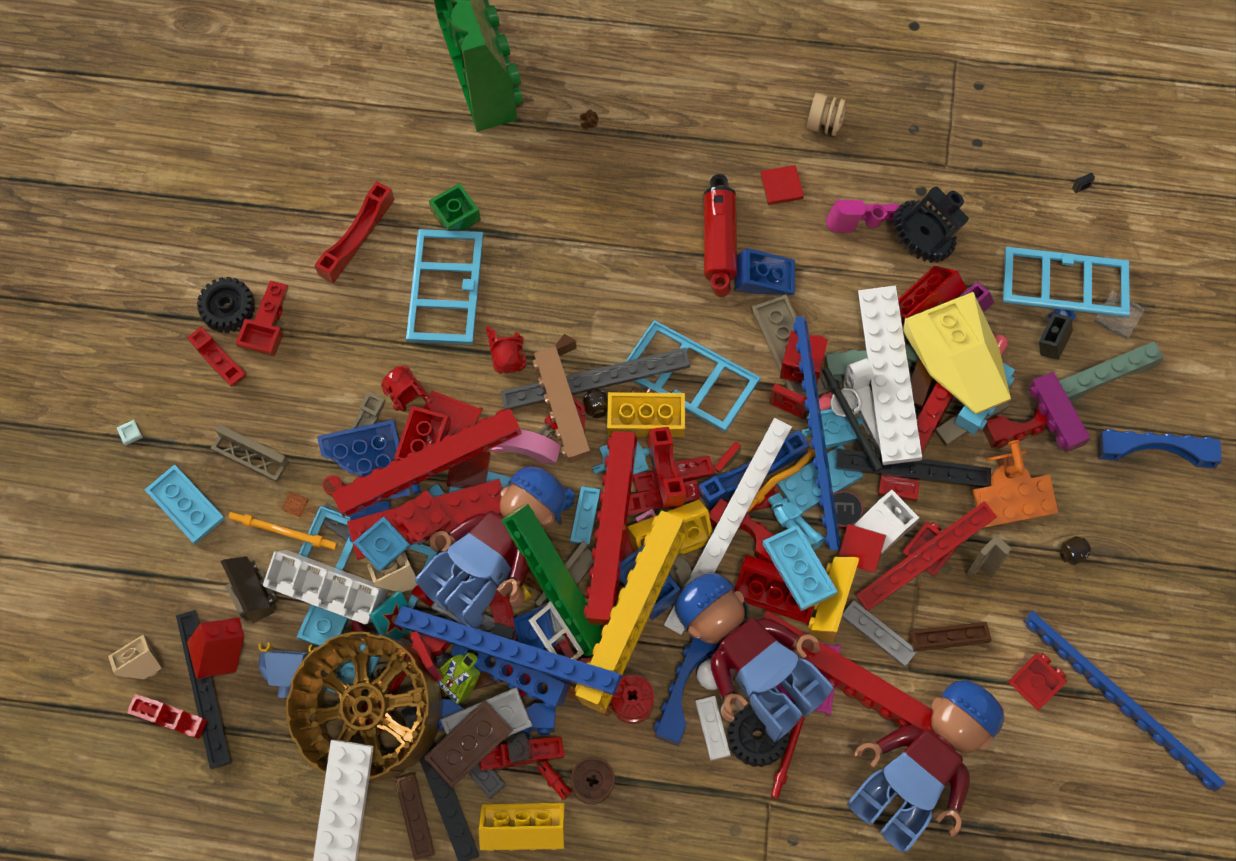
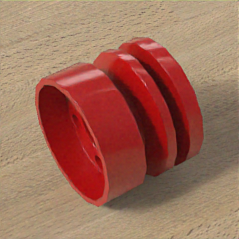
(635, 710)

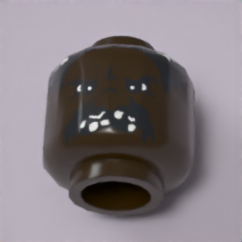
(596, 403)
(1075, 550)

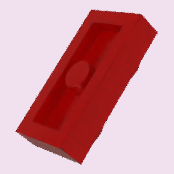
(904, 488)

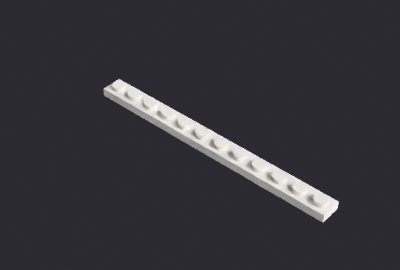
(736, 508)

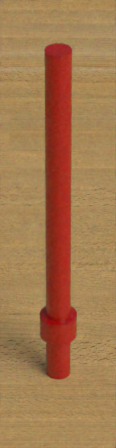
(781, 777)

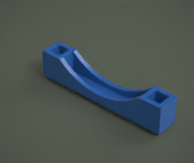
(1199, 451)
(725, 485)
(541, 716)
(673, 723)

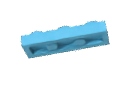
(585, 515)

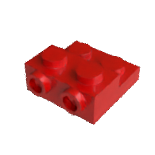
(421, 518)
(924, 535)
(1038, 680)

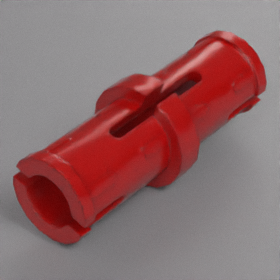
(554, 780)

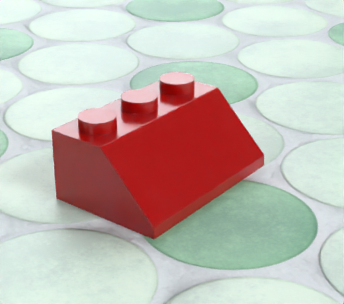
(420, 430)

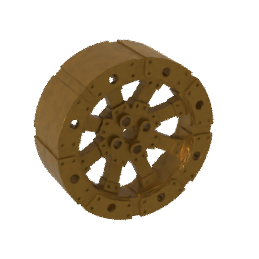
(310, 686)

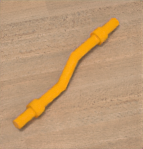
(781, 476)
(317, 541)

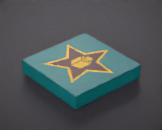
(386, 614)

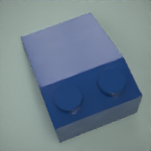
(764, 273)
(668, 593)

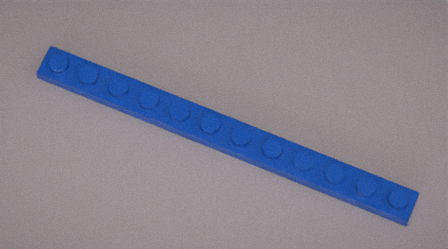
(818, 441)
(509, 650)
(1127, 705)

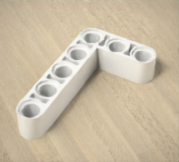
(858, 377)

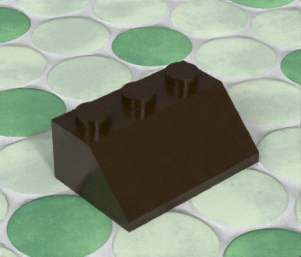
(248, 587)

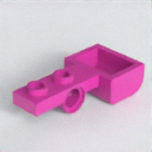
(848, 213)

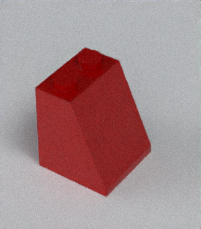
(790, 364)
(216, 647)

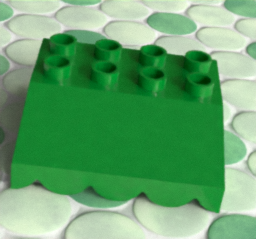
(481, 60)

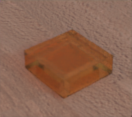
(295, 504)

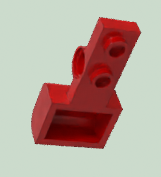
(261, 333)

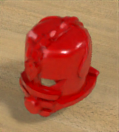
(506, 352)
(402, 388)

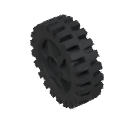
(222, 292)
(748, 748)

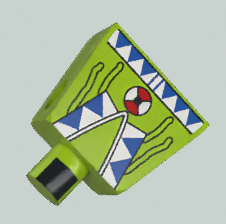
(459, 677)

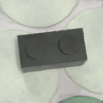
(1055, 336)

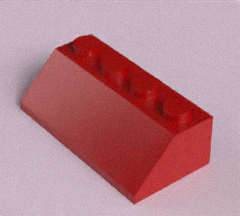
(934, 287)
(766, 589)

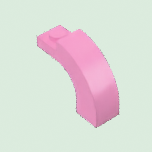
(532, 445)

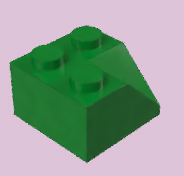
(455, 208)

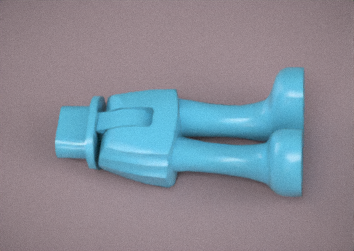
(790, 515)

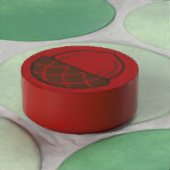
(331, 483)

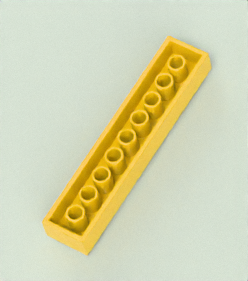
(635, 603)

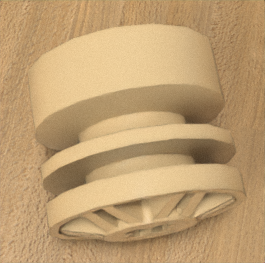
(826, 114)

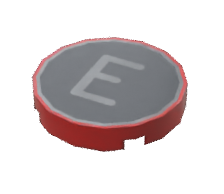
(848, 508)

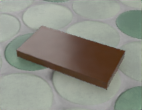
(468, 743)

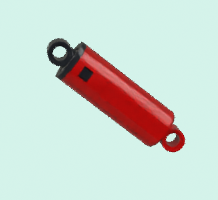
(720, 235)

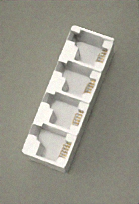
(323, 586)

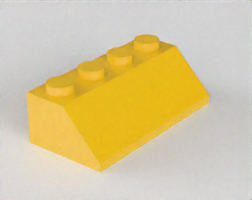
(646, 411)
(695, 518)
(830, 611)
(522, 826)

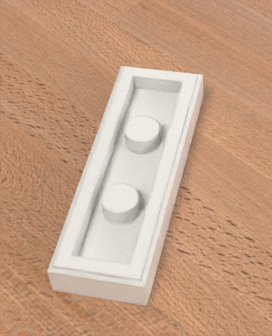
(712, 728)

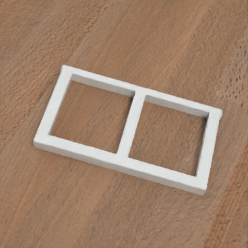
(565, 629)

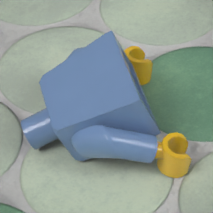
(280, 667)

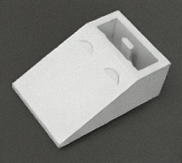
(889, 517)

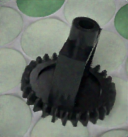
(925, 229)

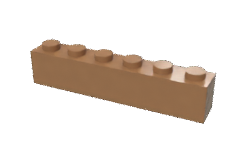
(562, 404)

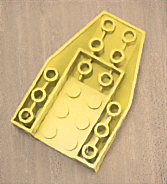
(960, 352)

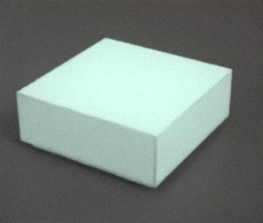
(129, 432)

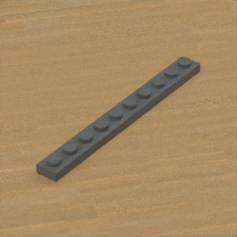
(601, 377)

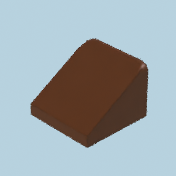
(565, 345)

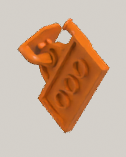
(1013, 492)

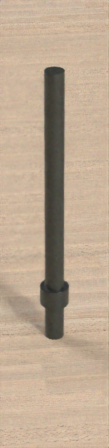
(834, 387)

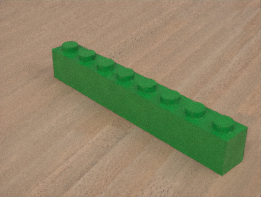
(552, 575)

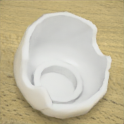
(853, 398)
(705, 675)

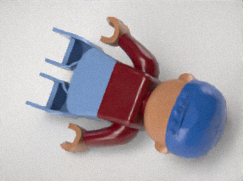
(487, 551)
(752, 656)
(962, 724)

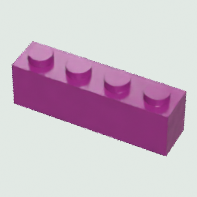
(1058, 412)

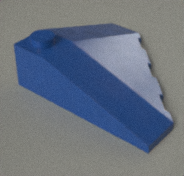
(363, 449)

